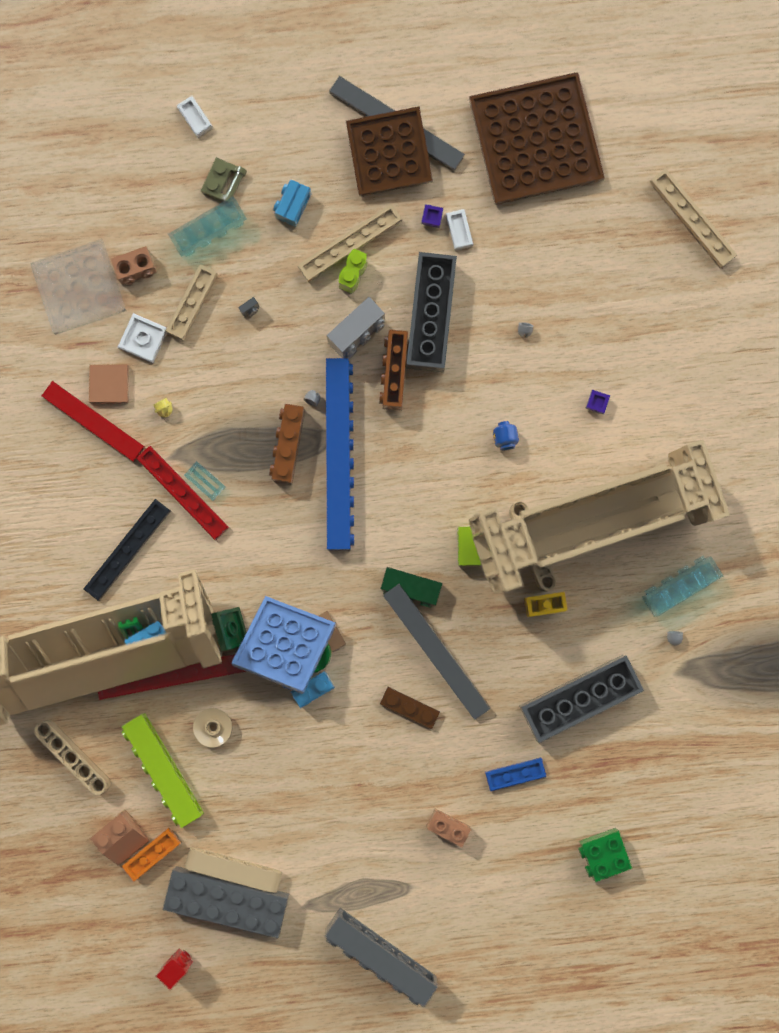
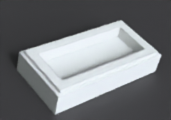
(194, 116)
(459, 229)

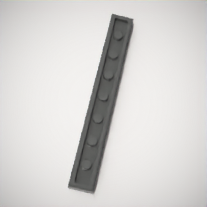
(371, 106)
(436, 651)

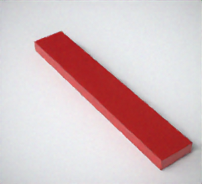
(93, 421)
(182, 492)

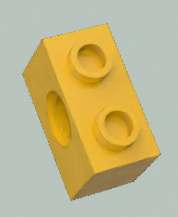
(545, 604)

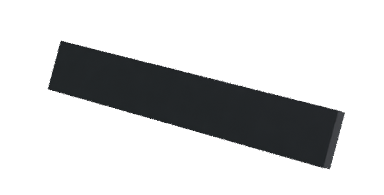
(127, 550)

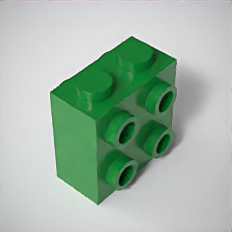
(604, 855)

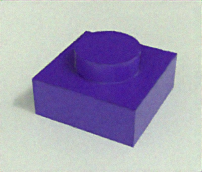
(432, 216)
(597, 401)

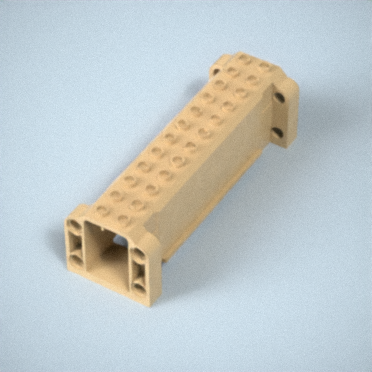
(599, 516)
(91, 654)

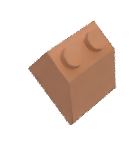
(119, 838)

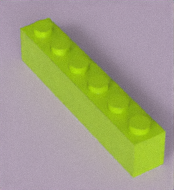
(162, 770)

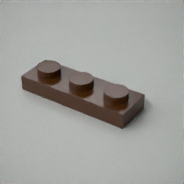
(409, 707)

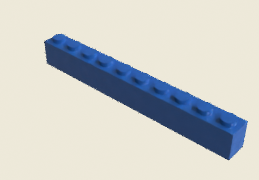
(338, 454)

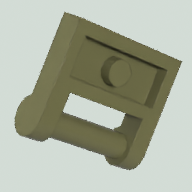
(218, 179)

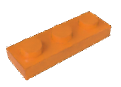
(151, 854)

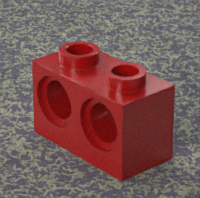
(175, 968)

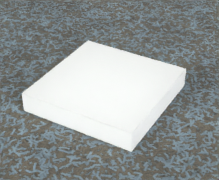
(143, 338)

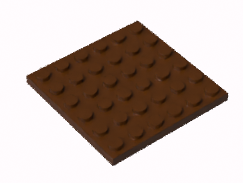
(536, 138)

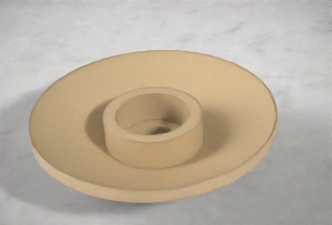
(203, 731)

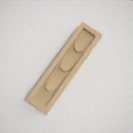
(191, 302)

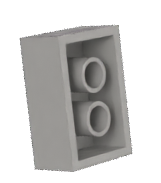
(356, 328)

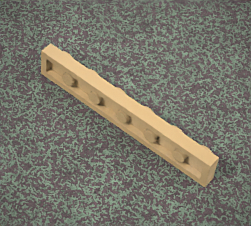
(693, 218)
(351, 240)

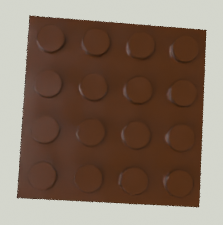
(389, 151)

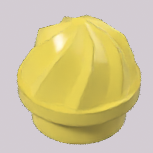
(163, 408)

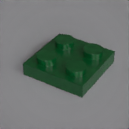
(229, 628)

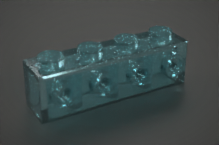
(207, 226)
(682, 586)

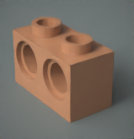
(133, 260)
(448, 827)

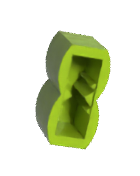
(350, 274)

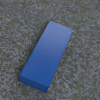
(515, 774)

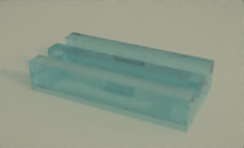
(216, 491)

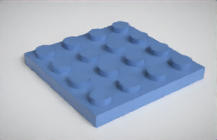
(284, 644)

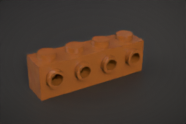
(395, 370)
(288, 443)

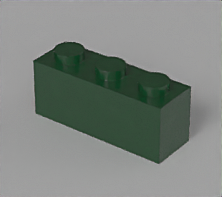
(415, 586)

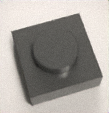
(249, 308)

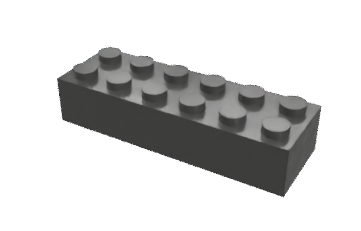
(431, 312)
(581, 698)
(225, 902)
(381, 957)

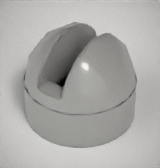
(525, 328)
(312, 398)
(675, 637)

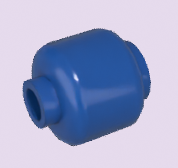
(505, 436)

